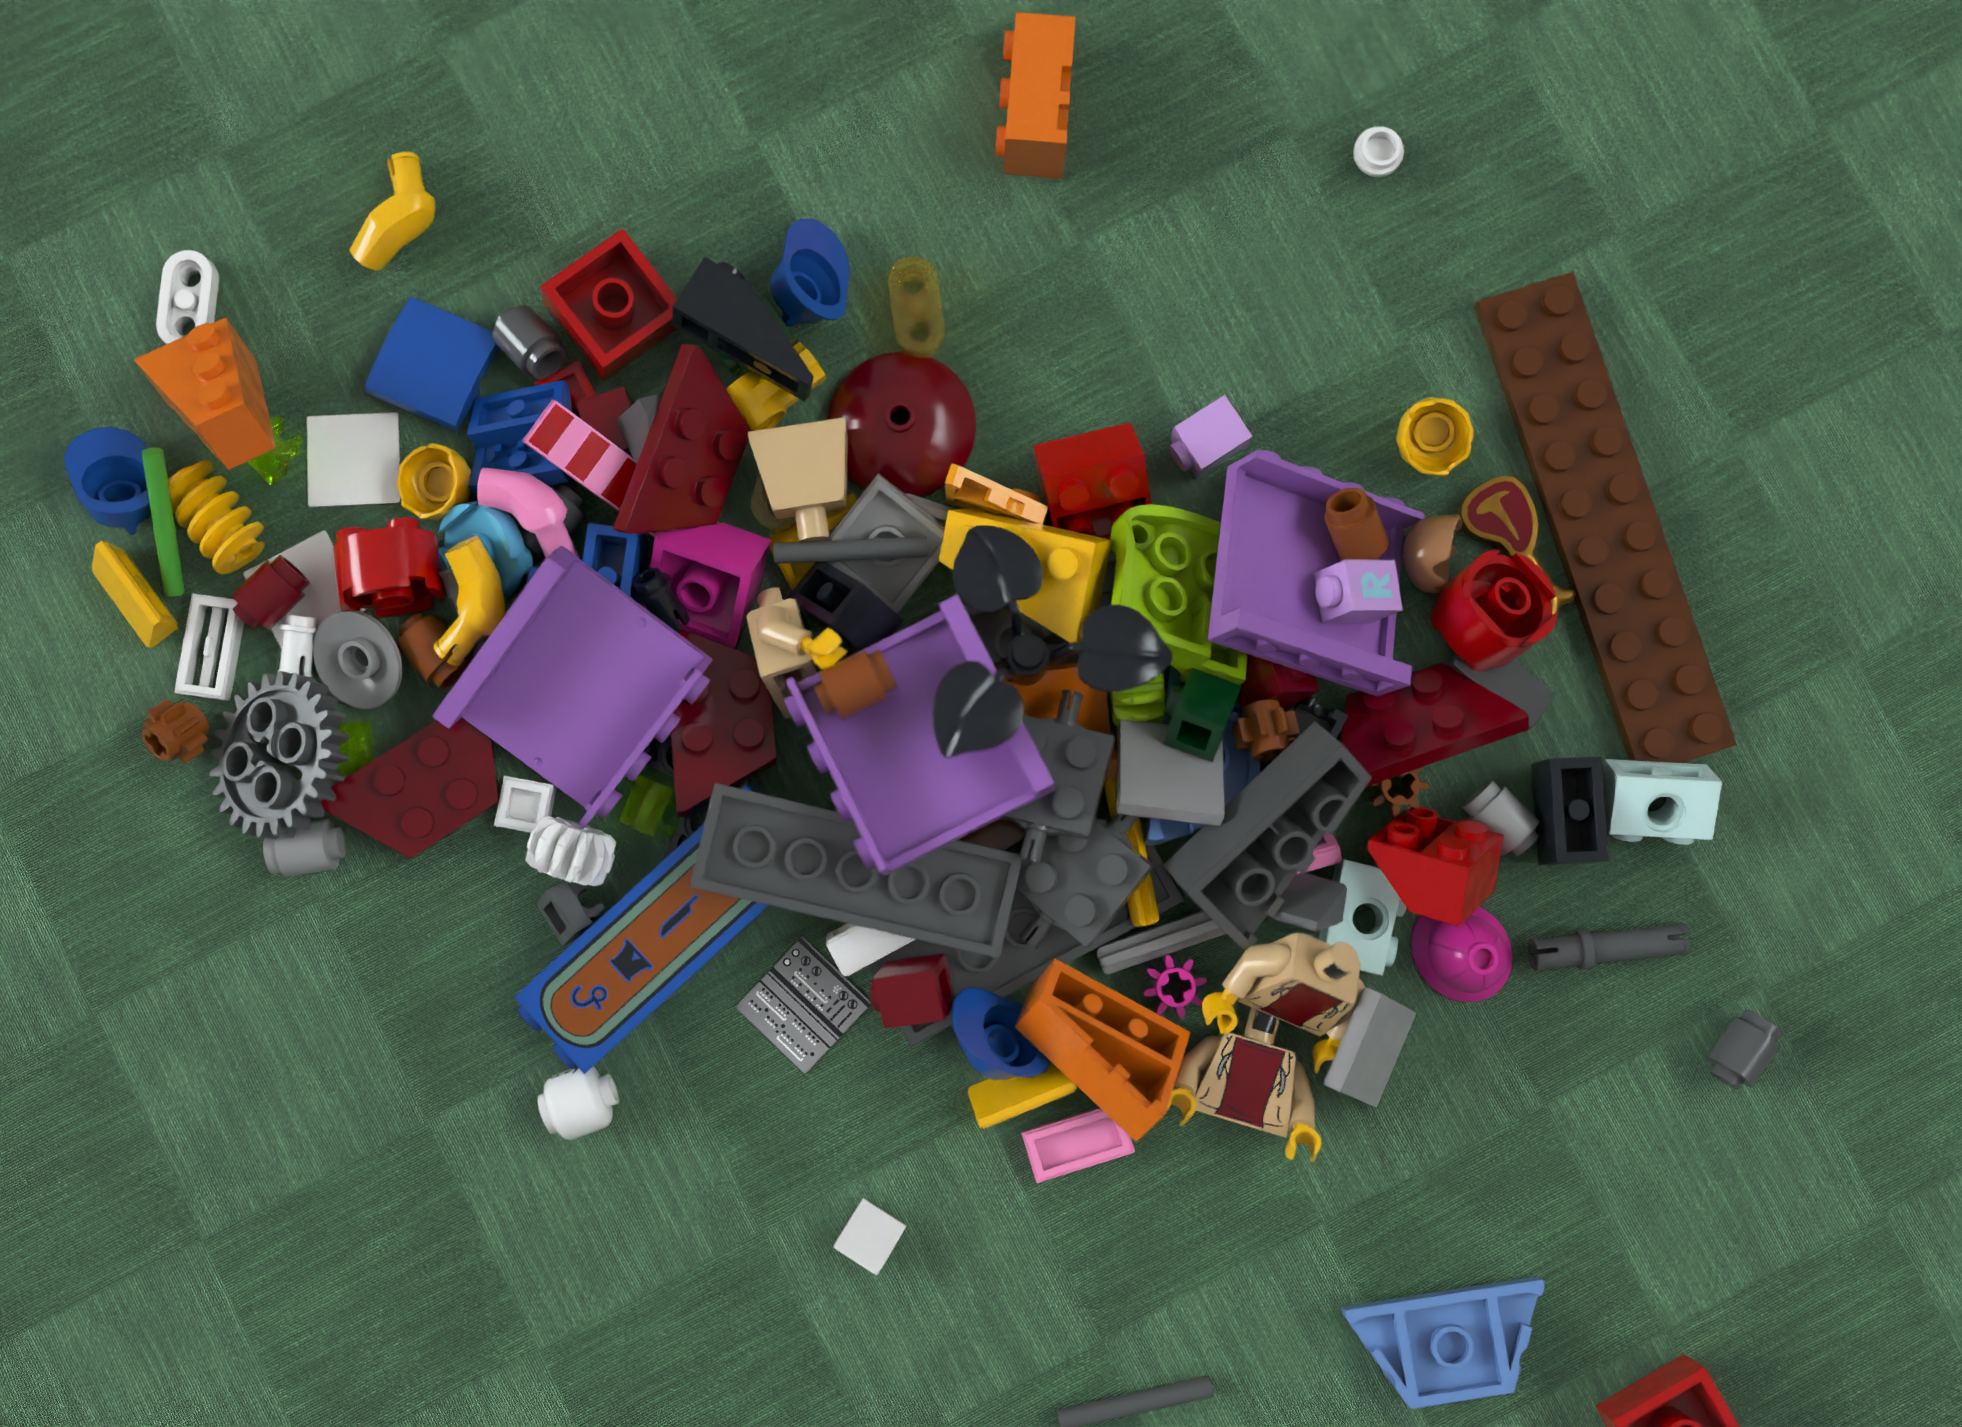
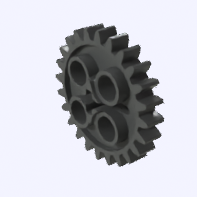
(300, 730)

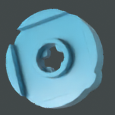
(498, 535)

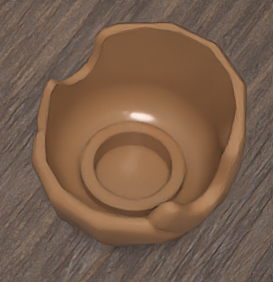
(1429, 551)

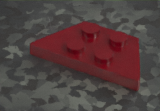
(687, 452)
(1425, 722)
(724, 730)
(420, 788)

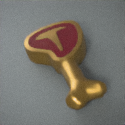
(1506, 517)

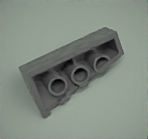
(1269, 833)

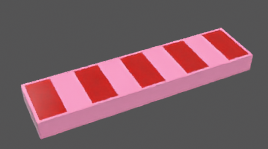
(583, 454)

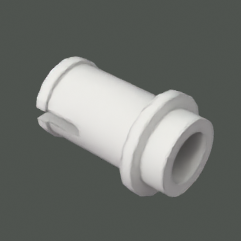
(297, 644)

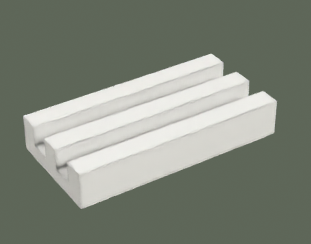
(191, 644)

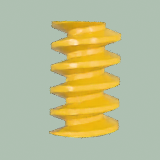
(211, 517)

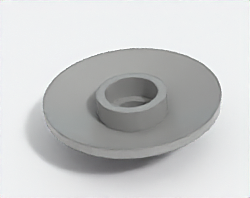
(357, 659)

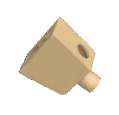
(804, 472)

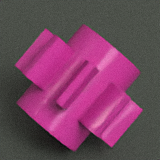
(1186, 994)

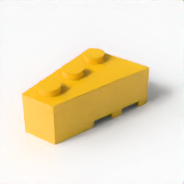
(1070, 563)

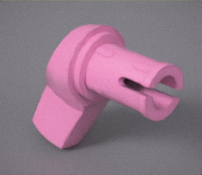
(530, 502)

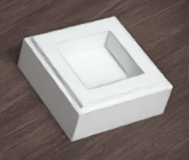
(524, 803)

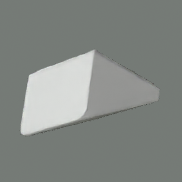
(869, 1236)

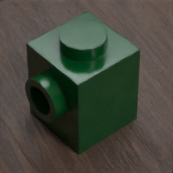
(1200, 713)

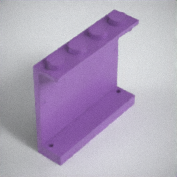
(578, 682)

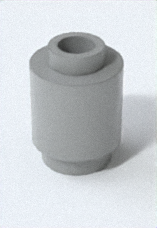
(1504, 815)
(307, 851)

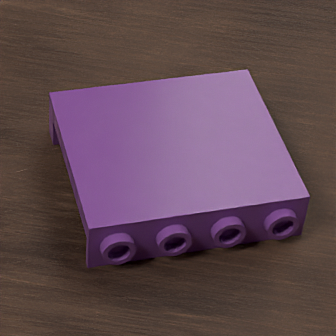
(1266, 580)
(888, 756)

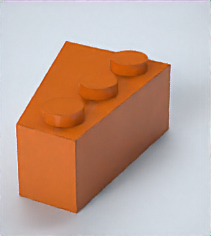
(1036, 95)
(214, 390)
(1105, 1045)

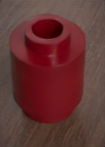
(270, 593)

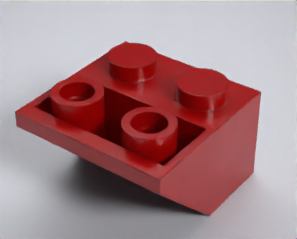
(1092, 479)
(1438, 863)

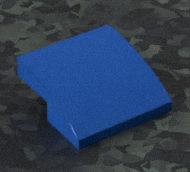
(432, 364)
(501, 424)

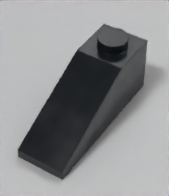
(732, 319)

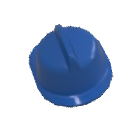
(811, 275)
(109, 477)
(989, 1036)

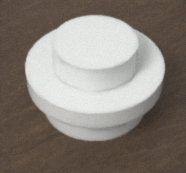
(1378, 151)

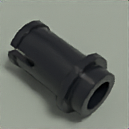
(655, 592)

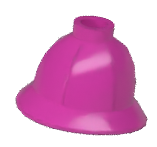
(1464, 960)

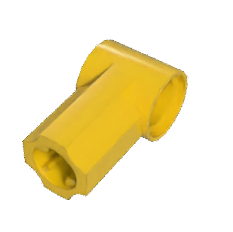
(765, 403)

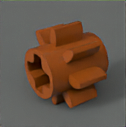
(1265, 729)
(175, 731)
(1412, 787)

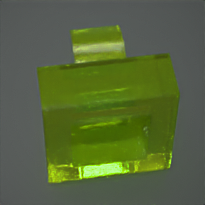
(275, 463)
(358, 747)
(646, 807)

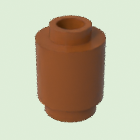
(1355, 525)
(417, 645)
(855, 684)

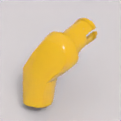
(397, 218)
(478, 601)

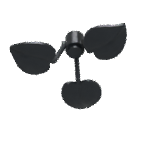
(979, 709)

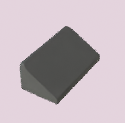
(1511, 683)
(1312, 902)

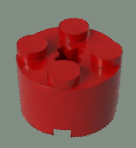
(388, 568)
(1495, 610)

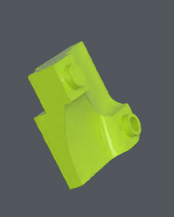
(1172, 584)

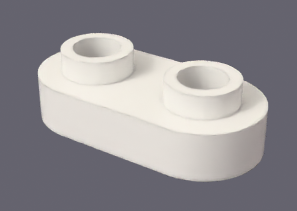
(182, 303)

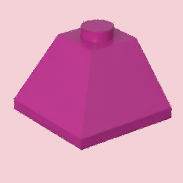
(713, 576)

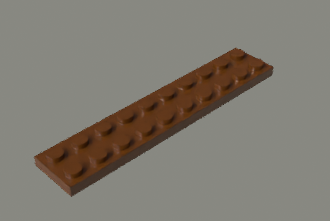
(1604, 523)

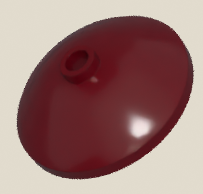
(912, 454)

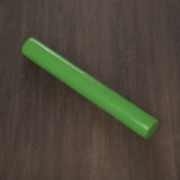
(163, 521)

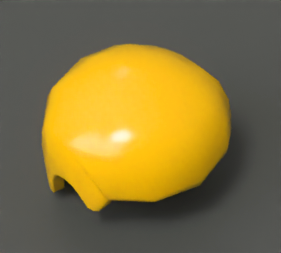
(1435, 436)
(433, 481)

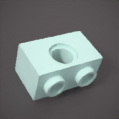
(1685, 816)
(1369, 887)

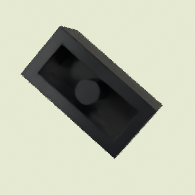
(845, 606)
(1570, 811)

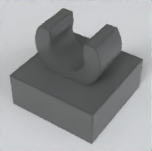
(565, 913)

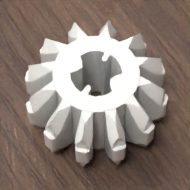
(570, 851)

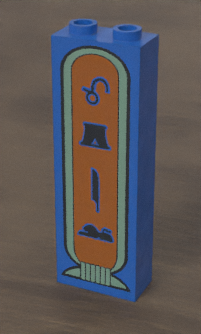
(632, 959)

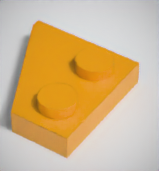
(973, 491)

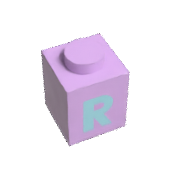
(1209, 438)
(1358, 591)

